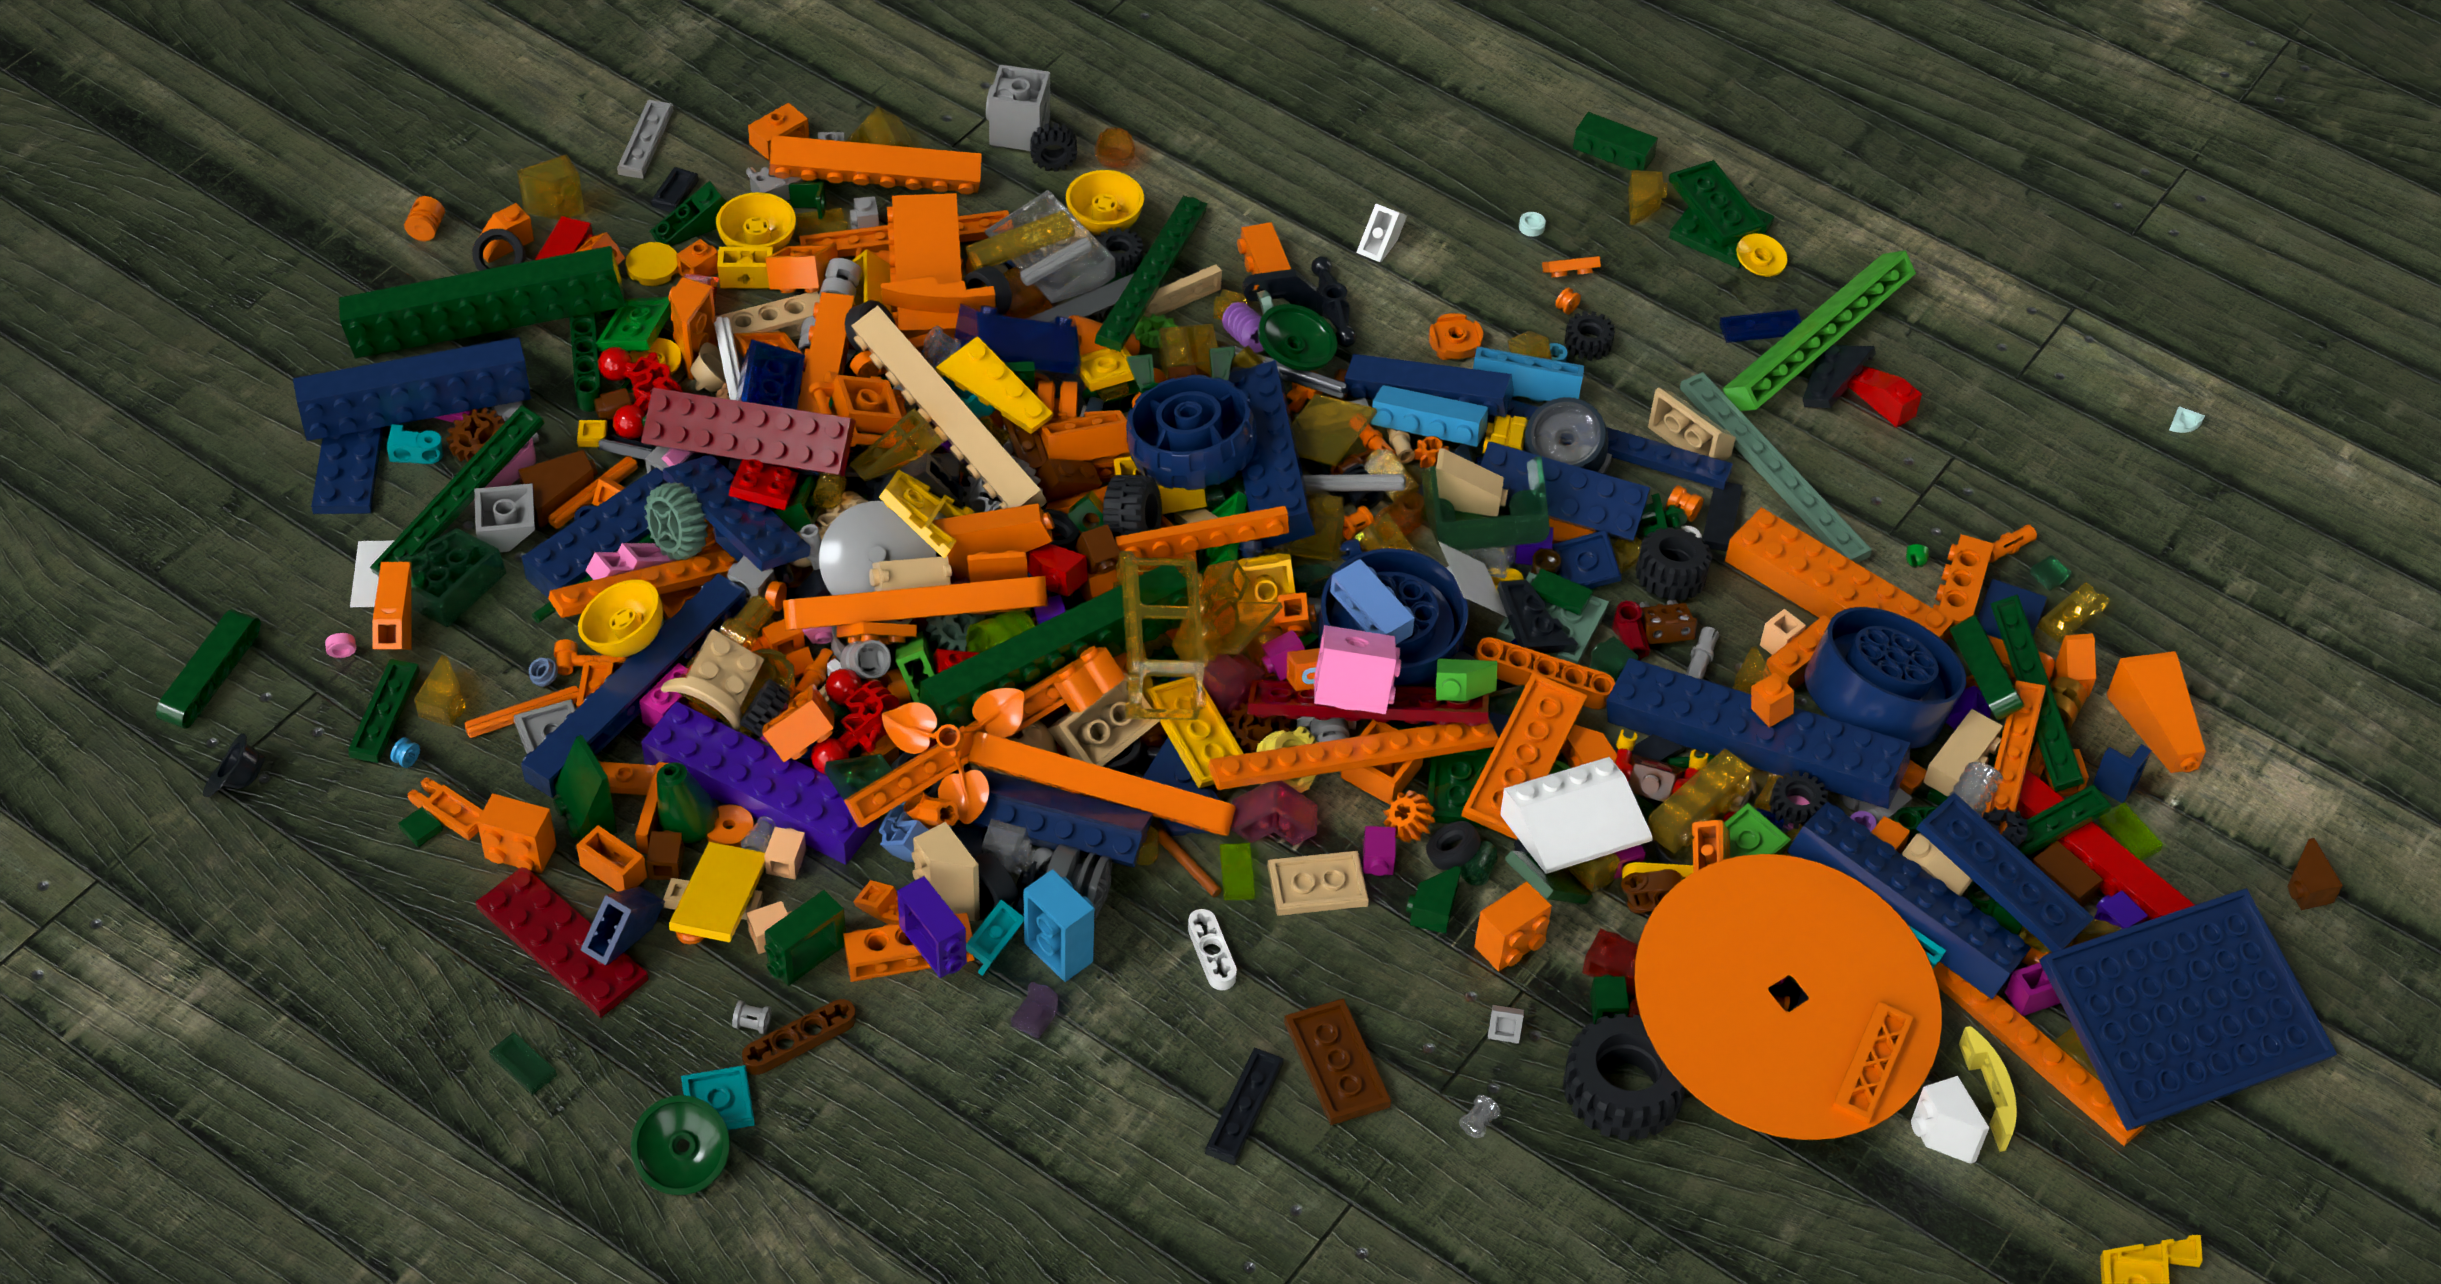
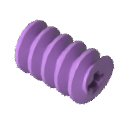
(1242, 324)

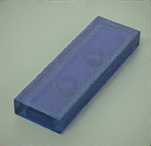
(1759, 325)

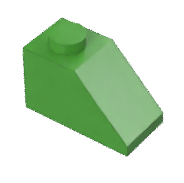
(1465, 679)

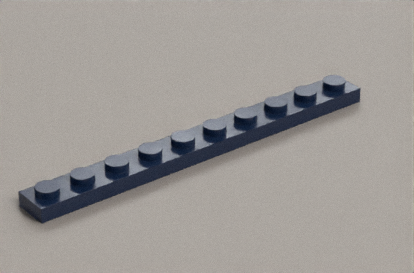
(1652, 453)

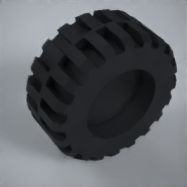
(1609, 1107)

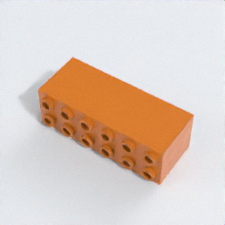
(924, 244)

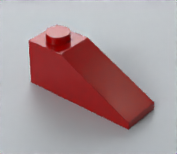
(1887, 394)
(1062, 567)

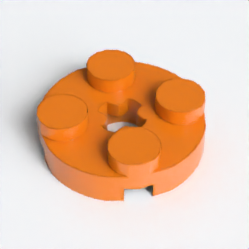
(1455, 348)

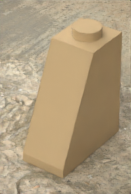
(1469, 485)

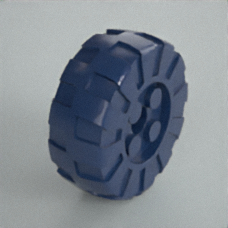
(1191, 432)

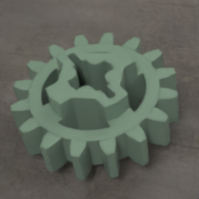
(951, 630)

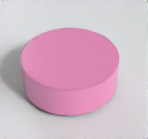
(340, 645)

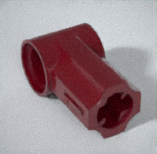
(1629, 628)

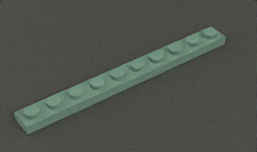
(1776, 469)

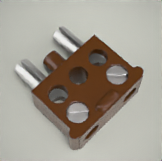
(1668, 622)

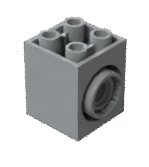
(1017, 106)

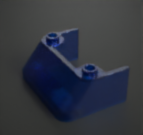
(1048, 344)

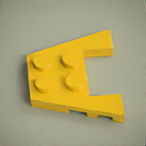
(918, 508)
(2149, 1263)

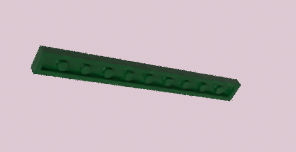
(1151, 274)

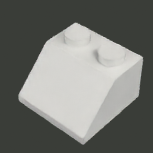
(1950, 1120)

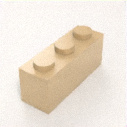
(1969, 743)

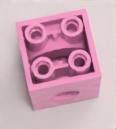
(1356, 670)

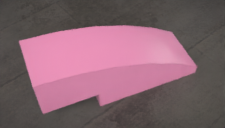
(628, 558)

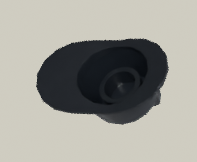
(237, 768)

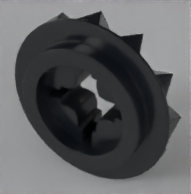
(2016, 826)

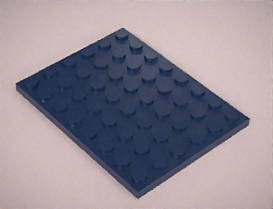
(2187, 1008)

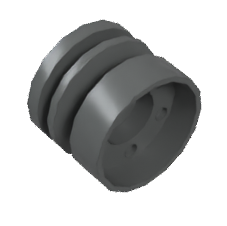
(1087, 879)

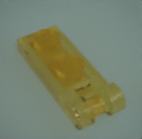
(2073, 612)

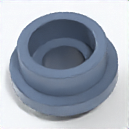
(543, 671)

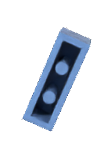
(1371, 601)

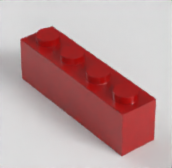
(566, 238)

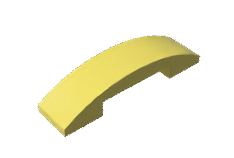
(1981, 1055)

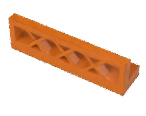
(1859, 1062)

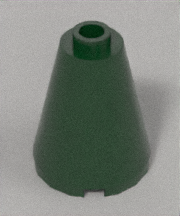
(684, 803)

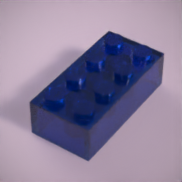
(770, 376)

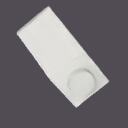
(1381, 233)

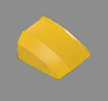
(1268, 578)

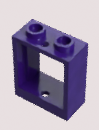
(932, 927)

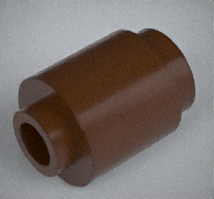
(611, 402)

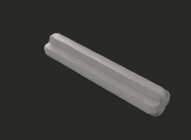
(1055, 261)

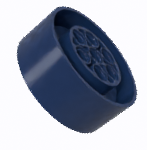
(1434, 601)
(1885, 675)

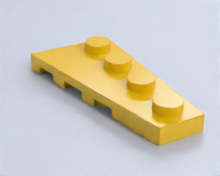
(989, 378)

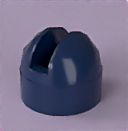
(1351, 549)

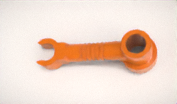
(567, 657)

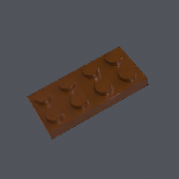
(1337, 1061)

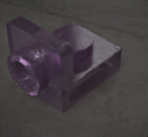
(1036, 1010)

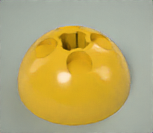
(1105, 200)
(756, 221)
(622, 618)

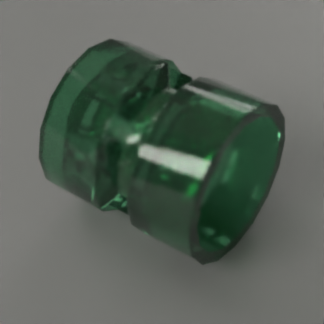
(1216, 493)

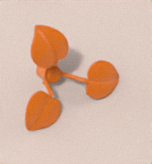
(912, 727)

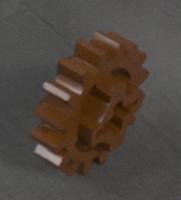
(473, 433)
(1254, 728)

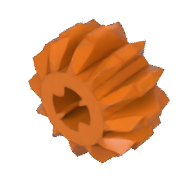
(1409, 815)

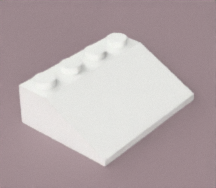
(1575, 815)

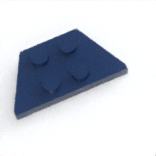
(1170, 770)

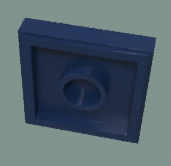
(1588, 560)

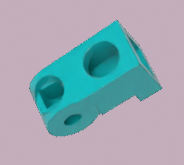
(414, 446)

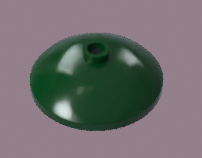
(1297, 337)
(657, 1142)

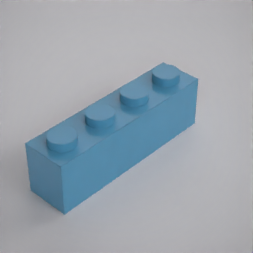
(1533, 376)
(1430, 415)

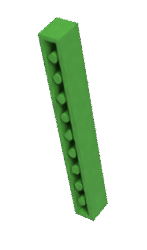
(1819, 331)

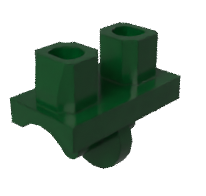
(1655, 512)

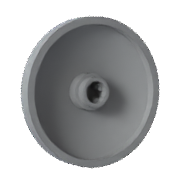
(863, 537)

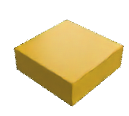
(591, 432)

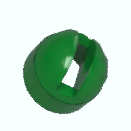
(1917, 555)

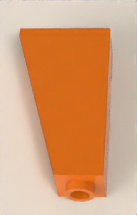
(995, 532)

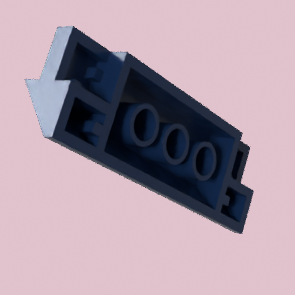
(1066, 818)

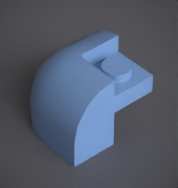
(898, 833)

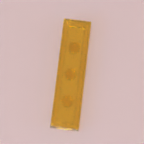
(1020, 240)

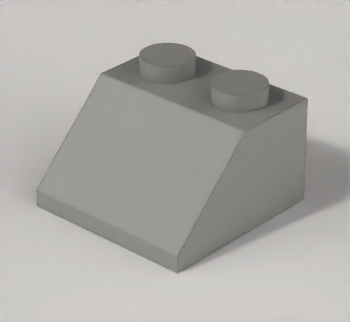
(504, 515)

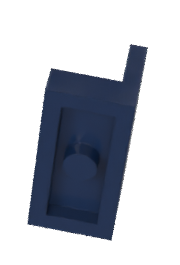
(2119, 774)

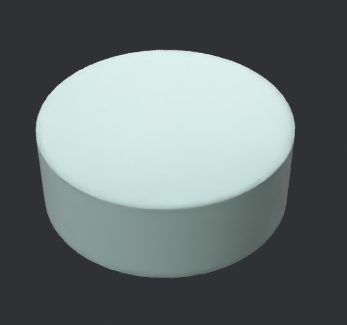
(1532, 224)

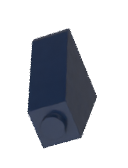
(621, 923)

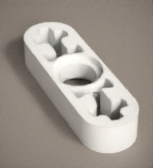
(1208, 961)

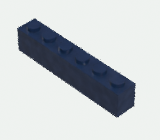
(1473, 386)

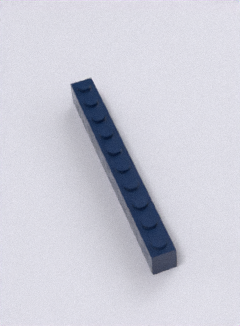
(617, 699)

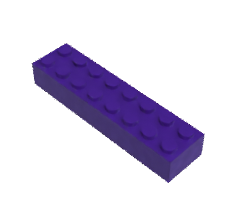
(756, 778)

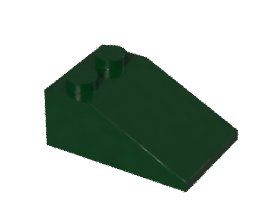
(584, 792)

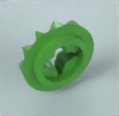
(1144, 329)

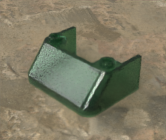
(1524, 526)

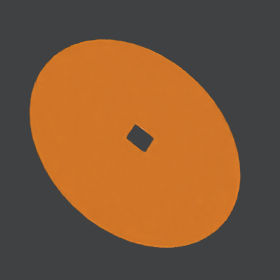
(1726, 1038)

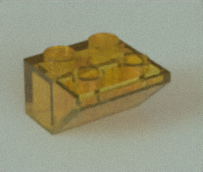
(882, 129)
(1186, 346)

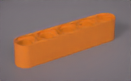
(1558, 670)

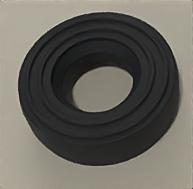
(1458, 855)

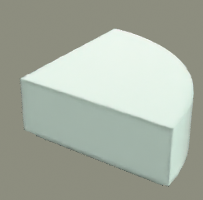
(2186, 421)

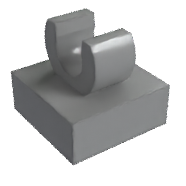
(1505, 1024)

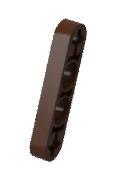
(802, 1041)

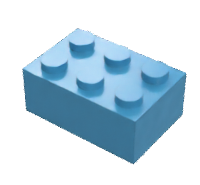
(1059, 925)

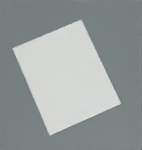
(1473, 579)
(364, 580)

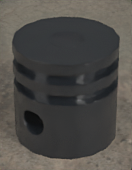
(1356, 497)

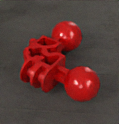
(645, 374)
(862, 727)

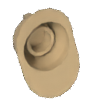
(708, 369)

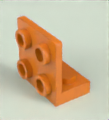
(997, 566)

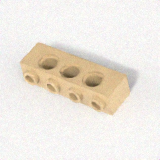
(777, 316)

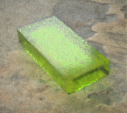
(2131, 832)
(1236, 871)

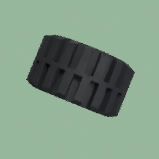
(1132, 504)
(1673, 563)

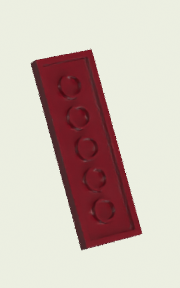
(553, 937)

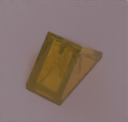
(1751, 672)

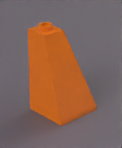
(2158, 707)

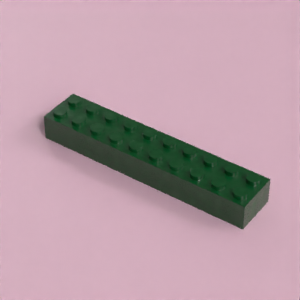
(481, 302)
(1050, 647)

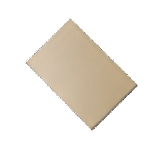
(1317, 883)

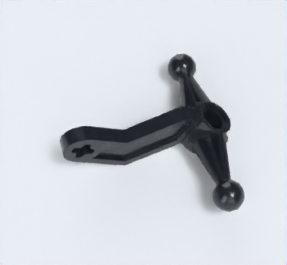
(1326, 300)

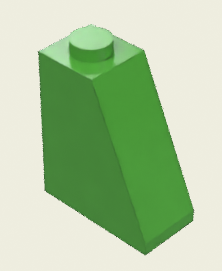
(915, 662)

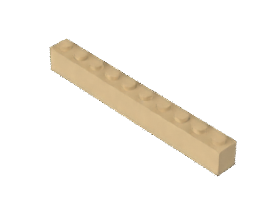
(946, 411)

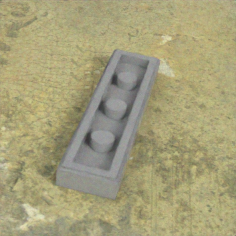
(645, 139)

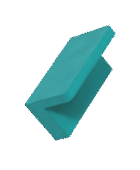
(994, 934)

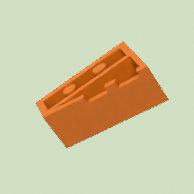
(1085, 437)

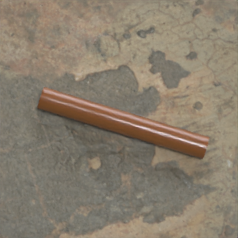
(1189, 864)

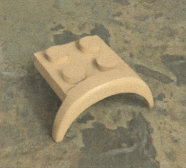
(720, 676)

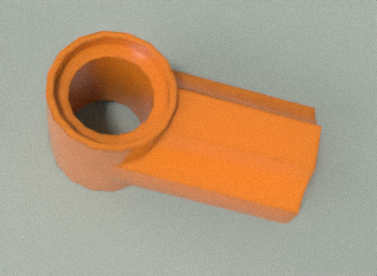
(931, 810)

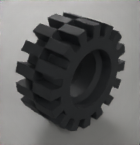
(1053, 136)
(1126, 242)
(1589, 325)
(765, 706)
(1798, 786)

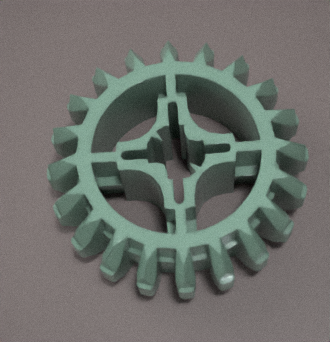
(676, 521)

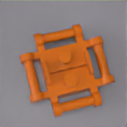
(866, 400)

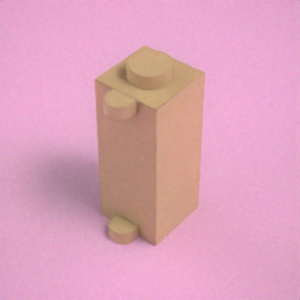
(910, 573)

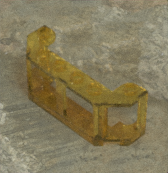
(1134, 612)

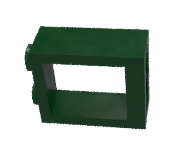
(805, 938)

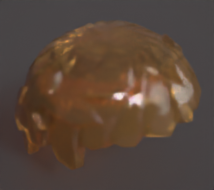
(1115, 148)

